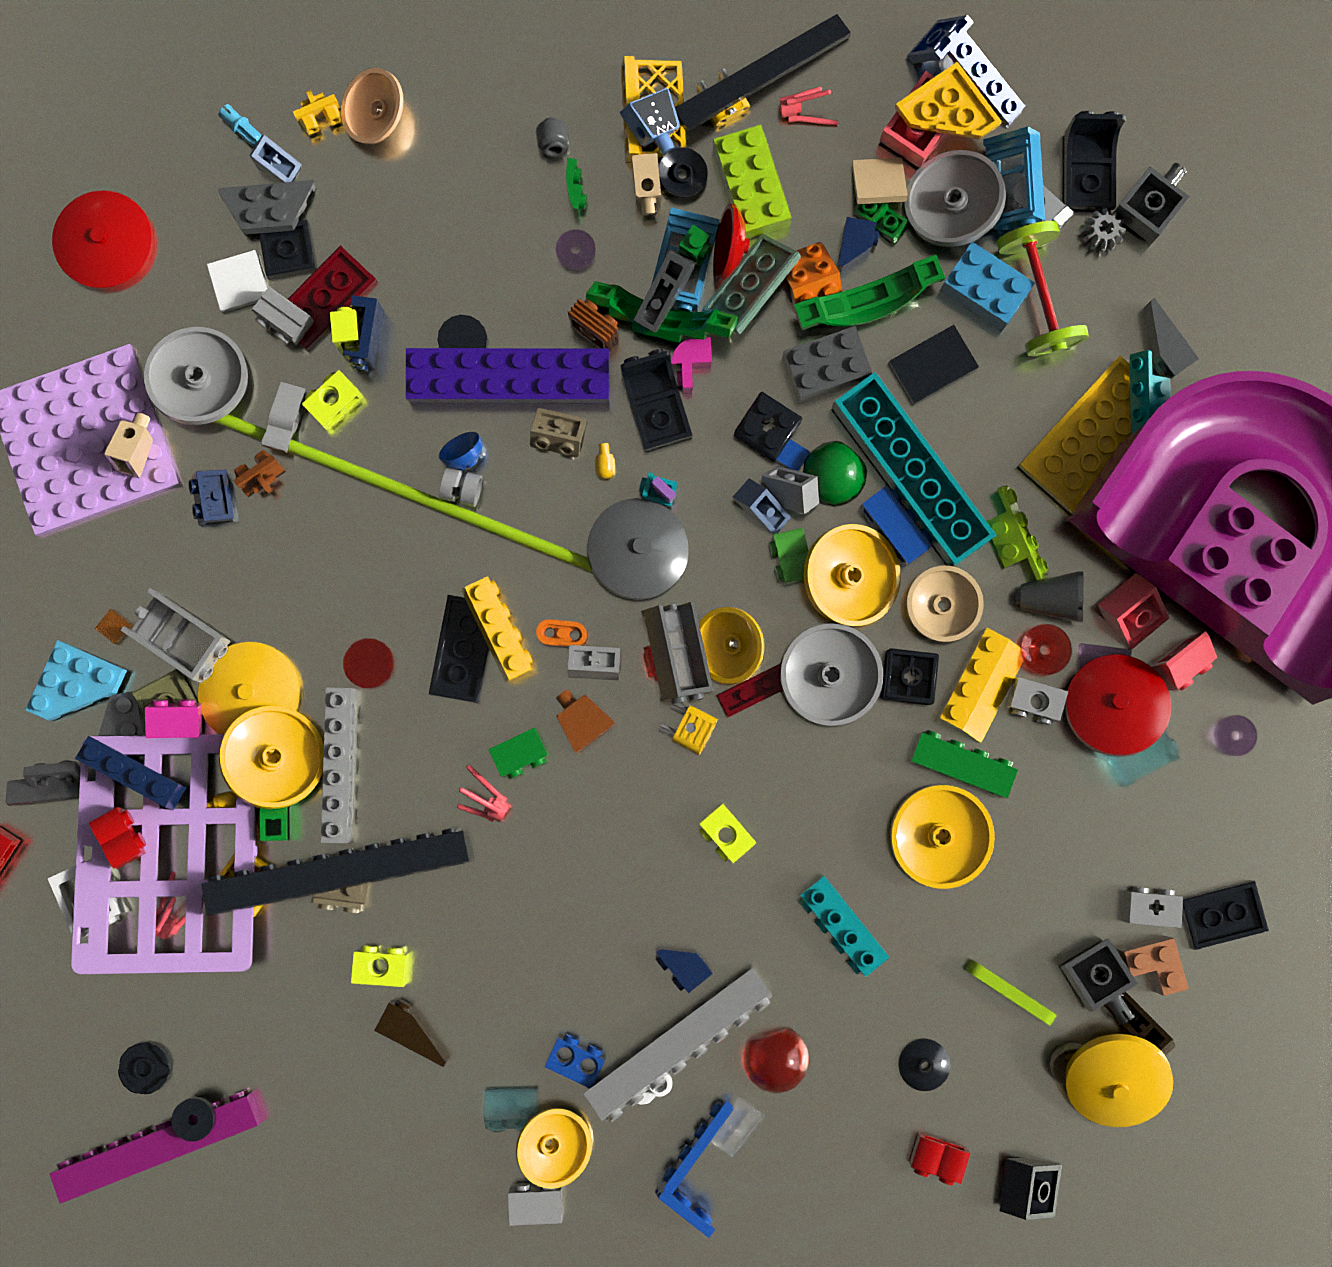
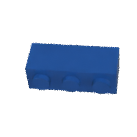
(896, 525)

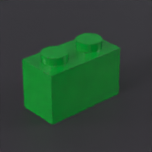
(518, 753)

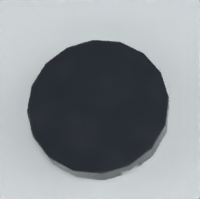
(462, 332)
(144, 1068)

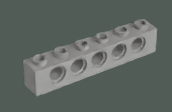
(338, 765)

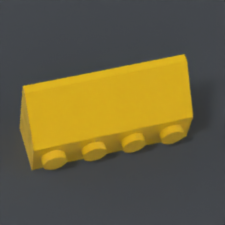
(981, 685)

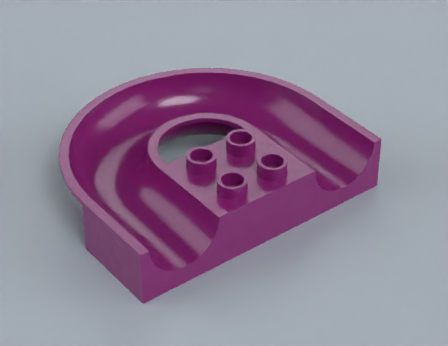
(1180, 526)

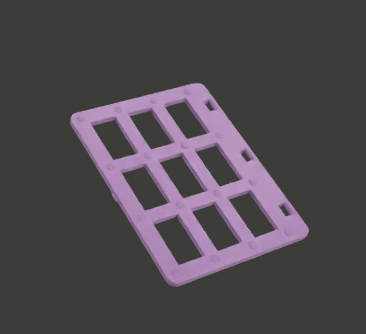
(93, 878)

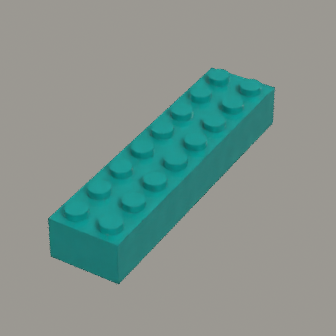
(913, 469)

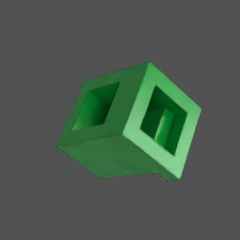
(696, 245)

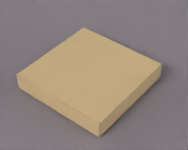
(879, 180)

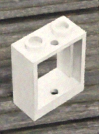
(57, 884)

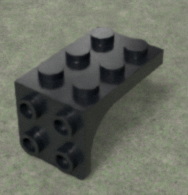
(1091, 160)
(655, 399)

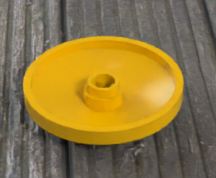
(852, 575)
(247, 679)
(271, 757)
(942, 836)
(1118, 1080)

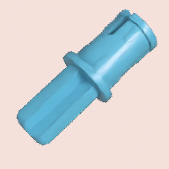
(239, 124)

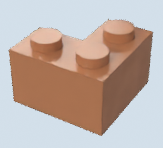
(1161, 960)

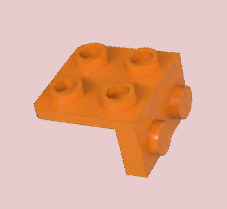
(813, 274)

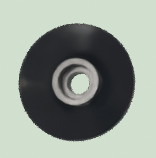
(685, 161)
(917, 1053)

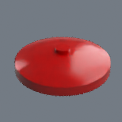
(103, 240)
(1118, 705)

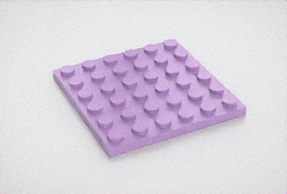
(59, 436)

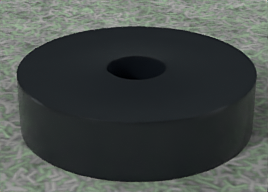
(193, 1131)

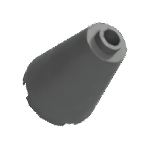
(1054, 596)

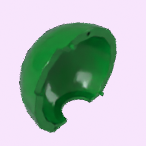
(838, 471)

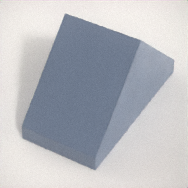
(274, 160)

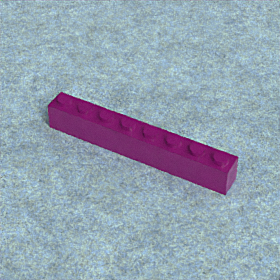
(149, 1149)

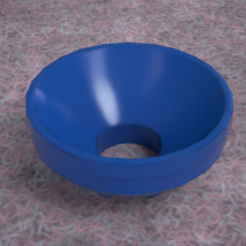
(461, 451)

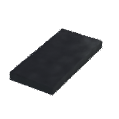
(459, 655)

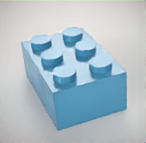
(987, 286)

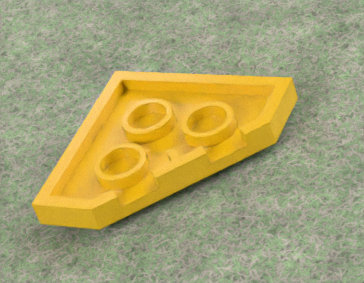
(949, 106)

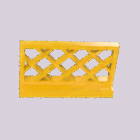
(631, 92)

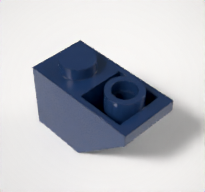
(686, 966)

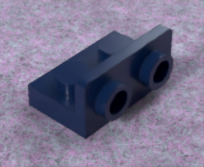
(211, 496)

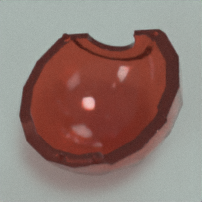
(776, 1061)

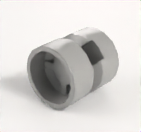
(461, 487)

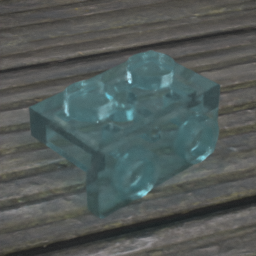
(509, 1108)

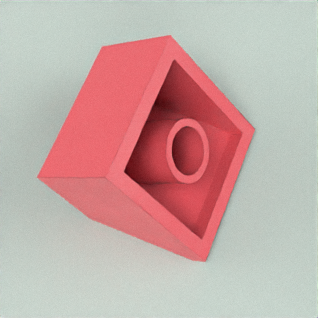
(1134, 610)
(1186, 661)

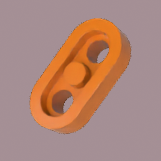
(561, 633)

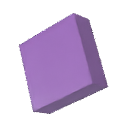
(663, 490)

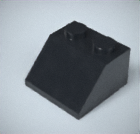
(1030, 1188)

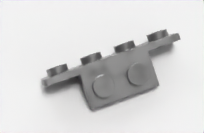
(46, 783)

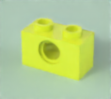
(346, 329)
(326, 413)
(741, 840)
(365, 973)

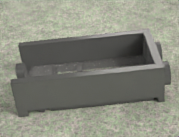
(678, 652)

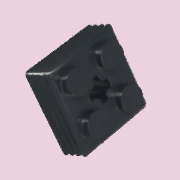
(773, 441)
(923, 666)

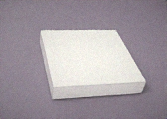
(237, 281)

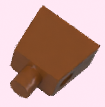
(581, 720)

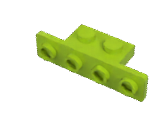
(1013, 538)

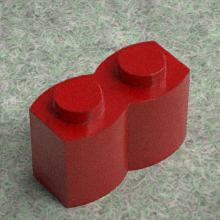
(118, 837)
(939, 1159)

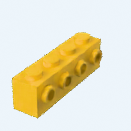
(496, 628)

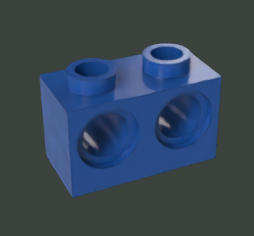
(572, 1067)

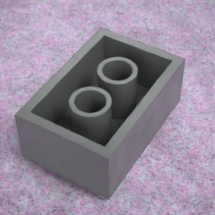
(826, 364)

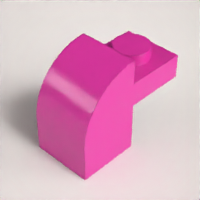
(691, 355)

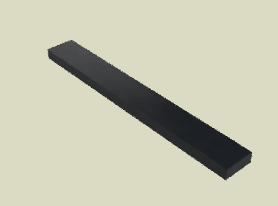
(762, 72)

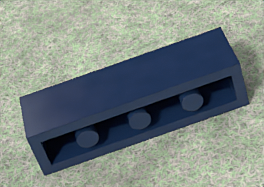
(130, 773)

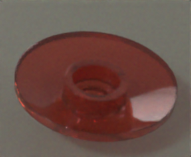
(1058, 647)

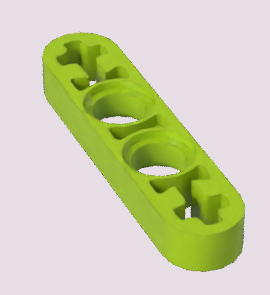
(1011, 992)

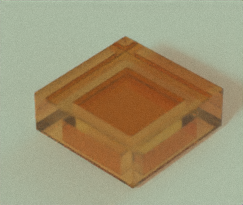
(111, 626)

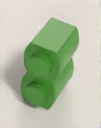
(791, 553)

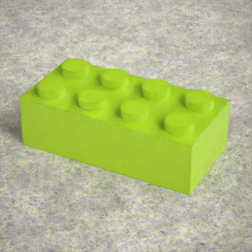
(752, 180)

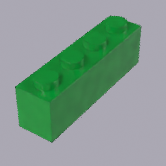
(963, 765)

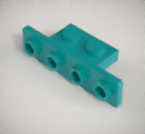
(1146, 390)

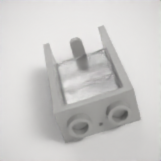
(178, 637)

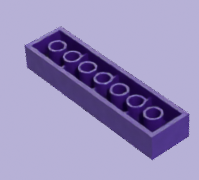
(507, 375)

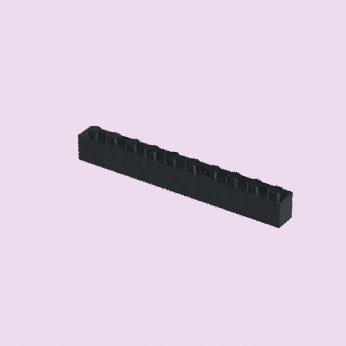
(334, 873)

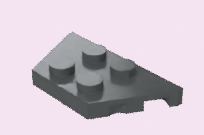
(267, 206)

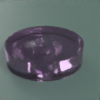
(573, 239)
(1245, 741)

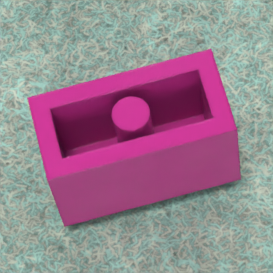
(173, 719)

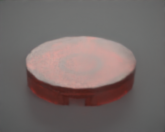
(368, 663)

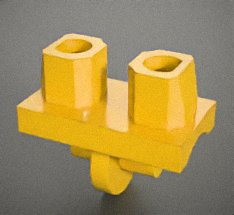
(316, 108)

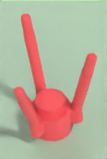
(791, 105)
(495, 807)
(165, 921)

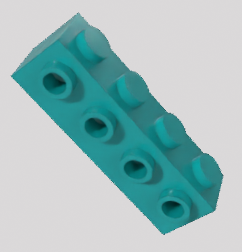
(843, 925)

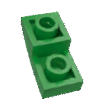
(575, 191)
(889, 223)

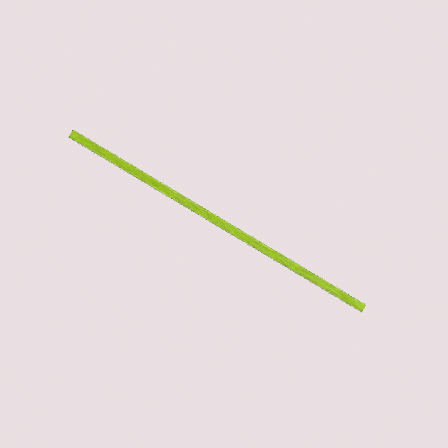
(414, 495)

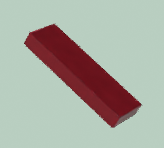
(750, 691)

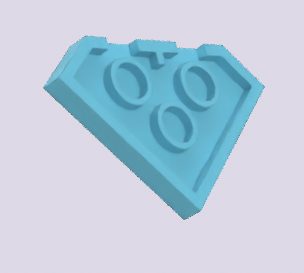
(72, 682)

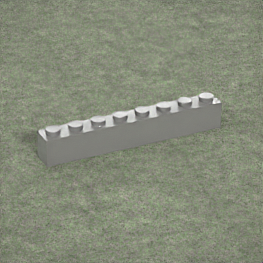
(678, 1045)

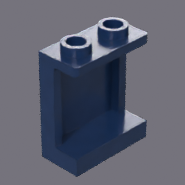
(373, 316)

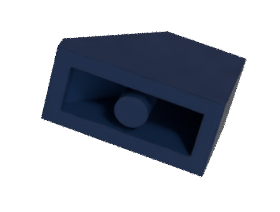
(856, 242)

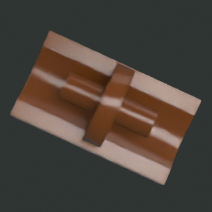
(260, 475)

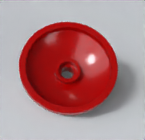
(729, 242)

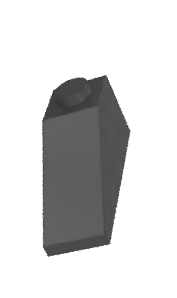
(665, 290)
(1168, 346)

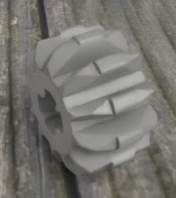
(1104, 222)

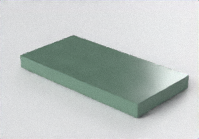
(754, 280)

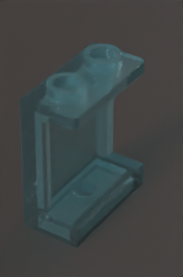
(1133, 767)

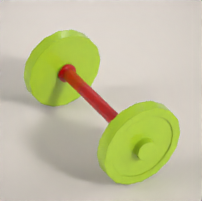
(1029, 239)

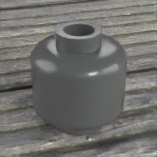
(552, 137)

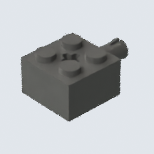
(1161, 194)
(1115, 979)

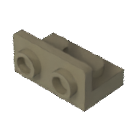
(557, 432)
(350, 898)

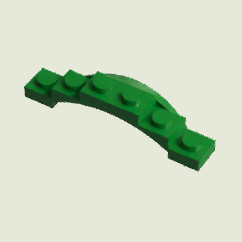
(872, 299)
(675, 325)

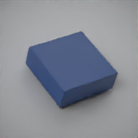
(793, 456)

